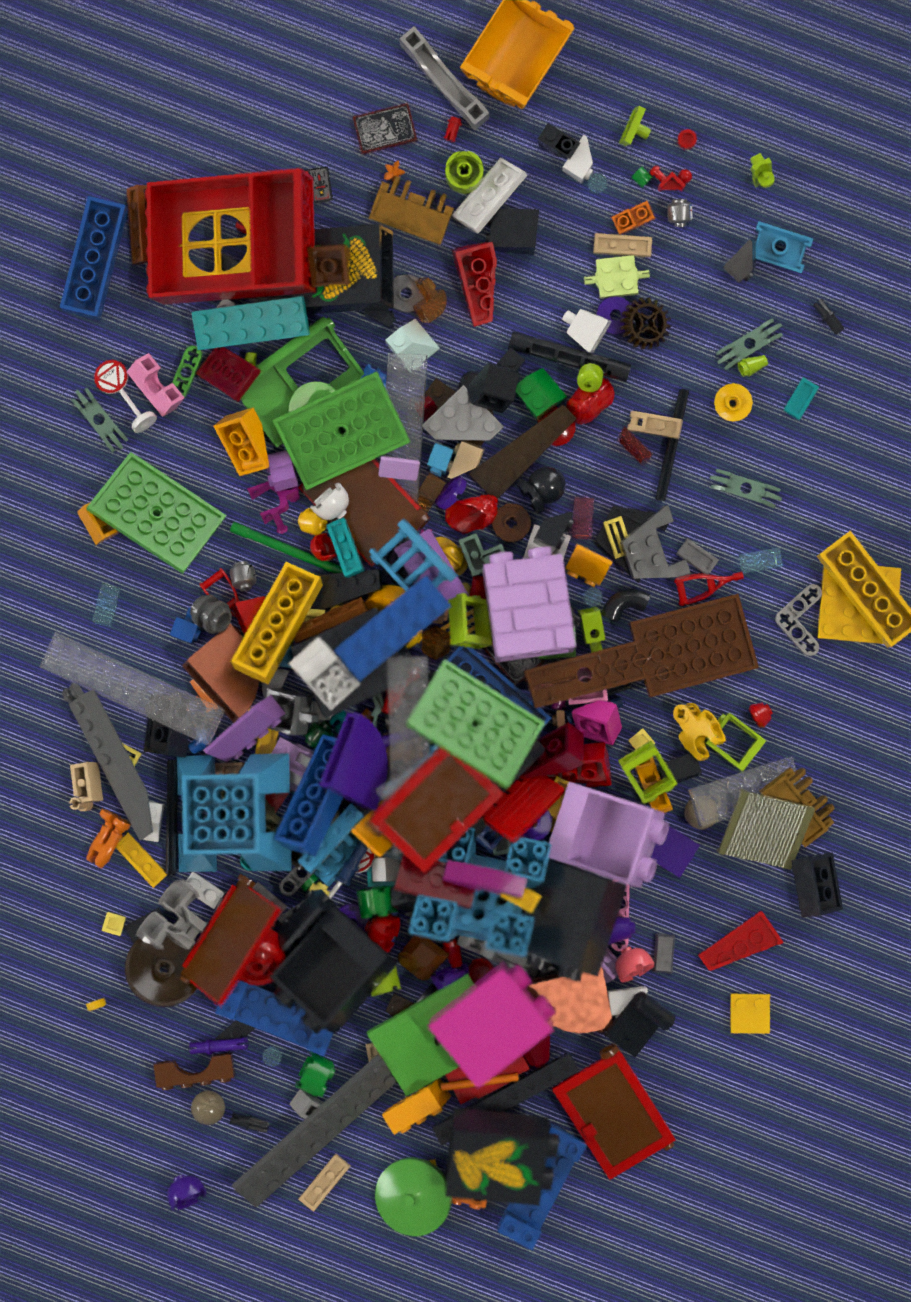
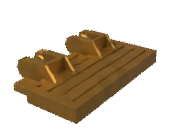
(411, 214)
(783, 788)

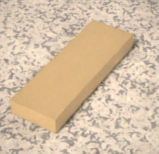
(622, 245)
(324, 1182)

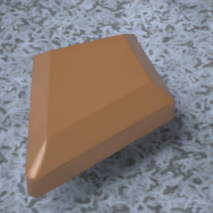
(228, 768)

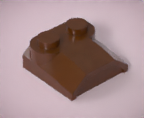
(329, 265)
(421, 957)

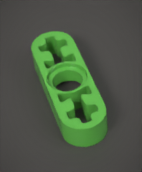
(196, 361)

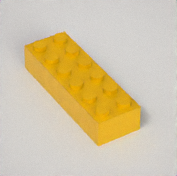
(867, 588)
(277, 623)

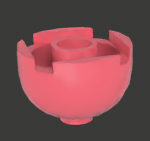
(633, 963)

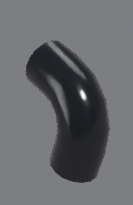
(625, 599)

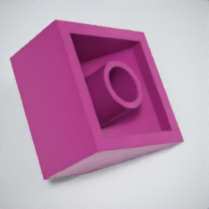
(598, 721)

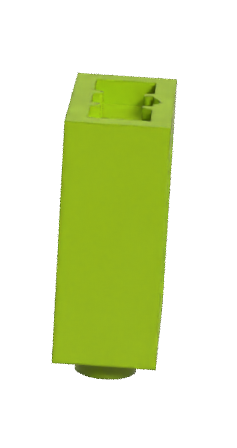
(458, 622)
(752, 750)
(636, 758)

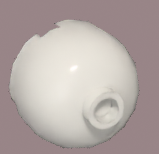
(331, 503)

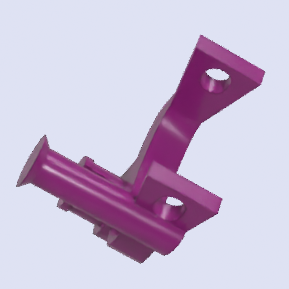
(291, 494)

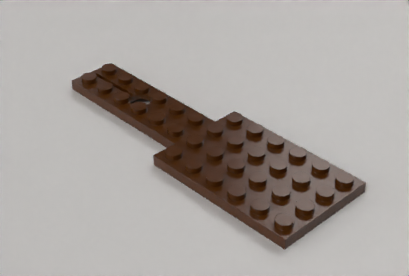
(666, 652)

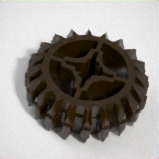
(632, 311)

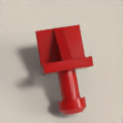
(671, 182)

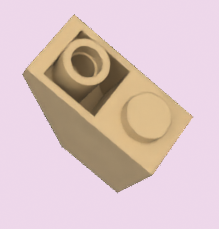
(467, 458)

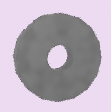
(406, 282)

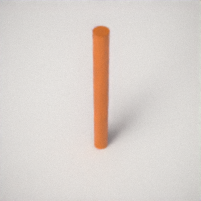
(468, 1083)

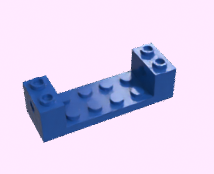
(267, 1013)
(524, 1221)

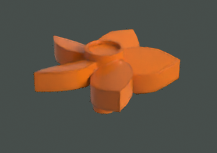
(393, 171)

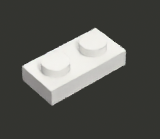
(207, 891)

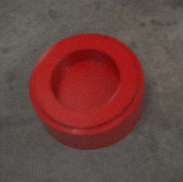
(687, 139)

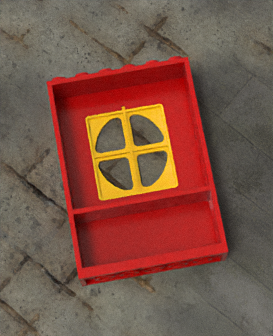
(279, 228)

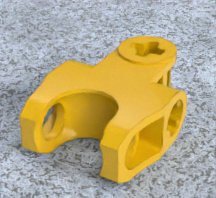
(696, 727)

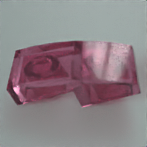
(583, 518)

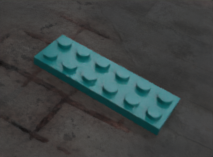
(250, 323)

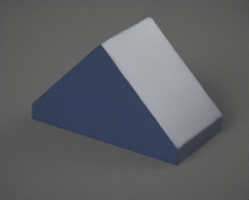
(489, 838)

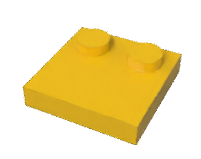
(749, 1013)

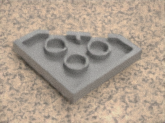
(462, 421)

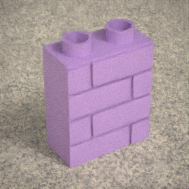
(528, 605)
(607, 835)

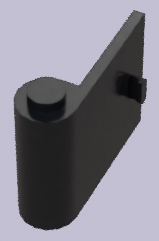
(639, 1023)

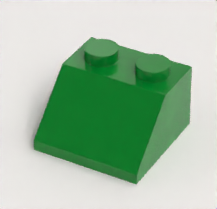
(539, 393)

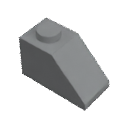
(305, 1103)

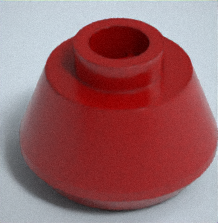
(761, 714)

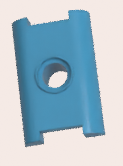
(794, 244)

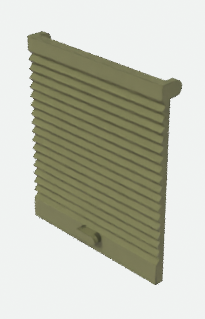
(766, 829)

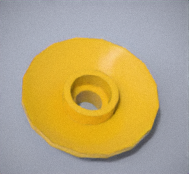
(740, 396)

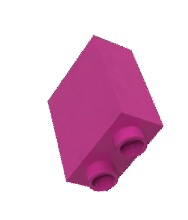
(493, 1022)

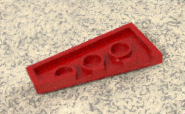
(746, 939)

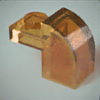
(433, 302)

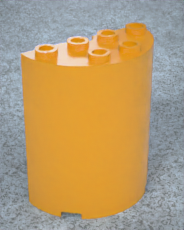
(516, 51)

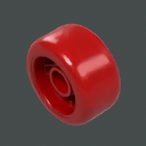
(265, 961)

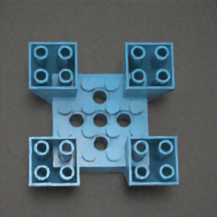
(247, 836)
(502, 924)

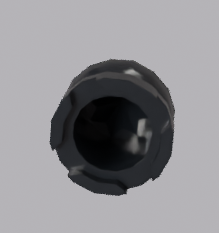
(544, 487)

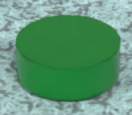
(312, 879)

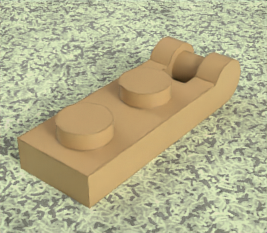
(655, 425)

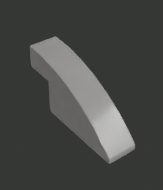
(511, 960)

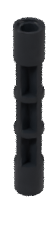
(569, 356)

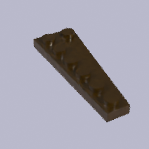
(513, 460)

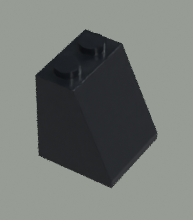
(514, 230)

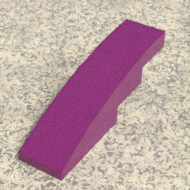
(484, 878)

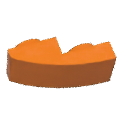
(633, 218)

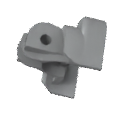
(183, 932)

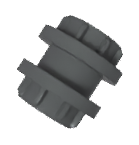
(211, 614)

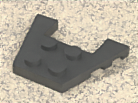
(645, 553)

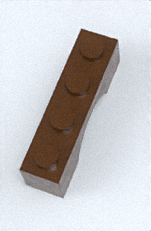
(170, 1074)

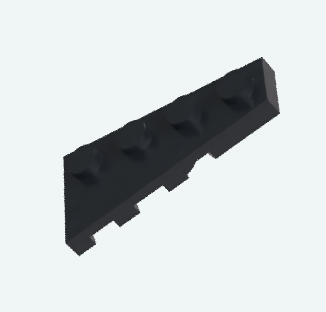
(339, 589)

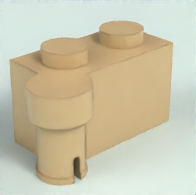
(86, 785)

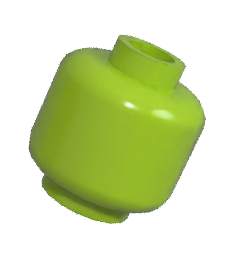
(590, 377)

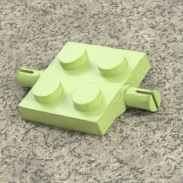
(616, 277)

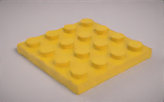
(840, 617)

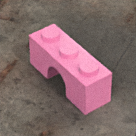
(145, 376)

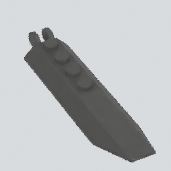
(111, 757)

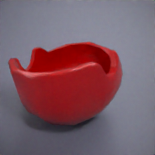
(322, 547)
(479, 968)

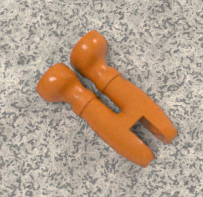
(107, 838)

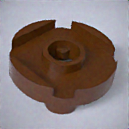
(518, 531)

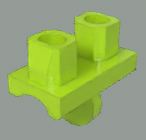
(762, 171)

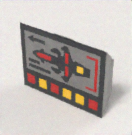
(322, 184)

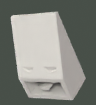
(324, 673)

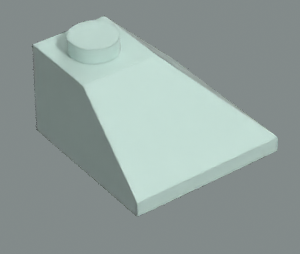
(412, 340)

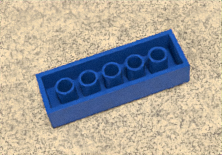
(94, 258)
(392, 628)
(476, 666)
(311, 806)

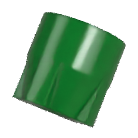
(641, 177)

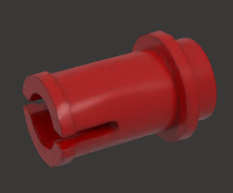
(452, 129)

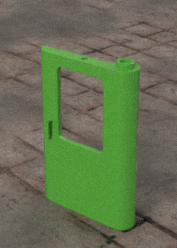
(274, 386)

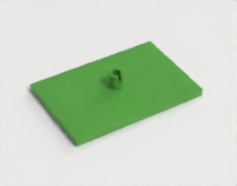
(320, 446)
(141, 493)
(500, 729)
(411, 1046)

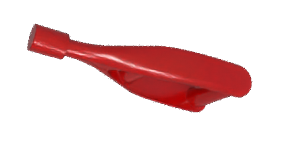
(214, 578)
(711, 585)

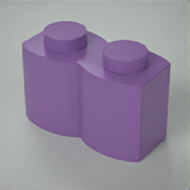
(282, 471)

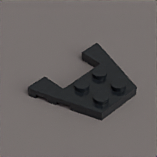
(632, 519)

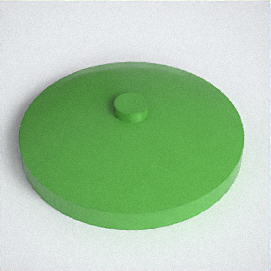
(412, 1196)

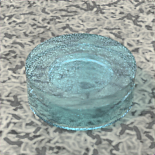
(597, 183)
(592, 597)
(272, 1056)

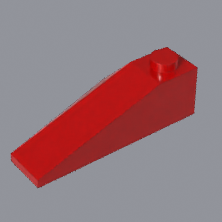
(476, 274)
(594, 770)

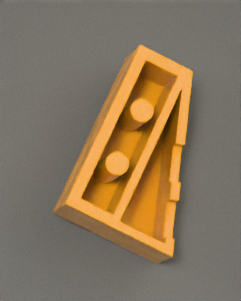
(416, 1107)

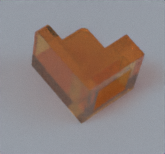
(435, 642)

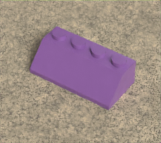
(446, 588)
(246, 730)

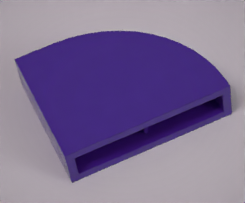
(357, 763)

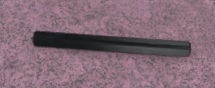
(671, 448)
(171, 818)

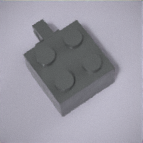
(296, 710)

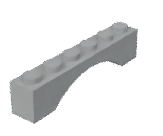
(425, 57)

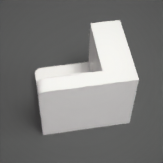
(385, 869)

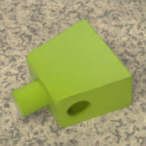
(591, 620)

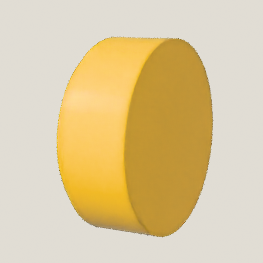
(96, 1004)

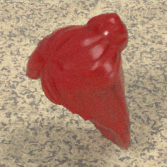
(589, 405)
(472, 513)

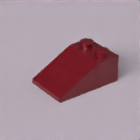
(562, 752)

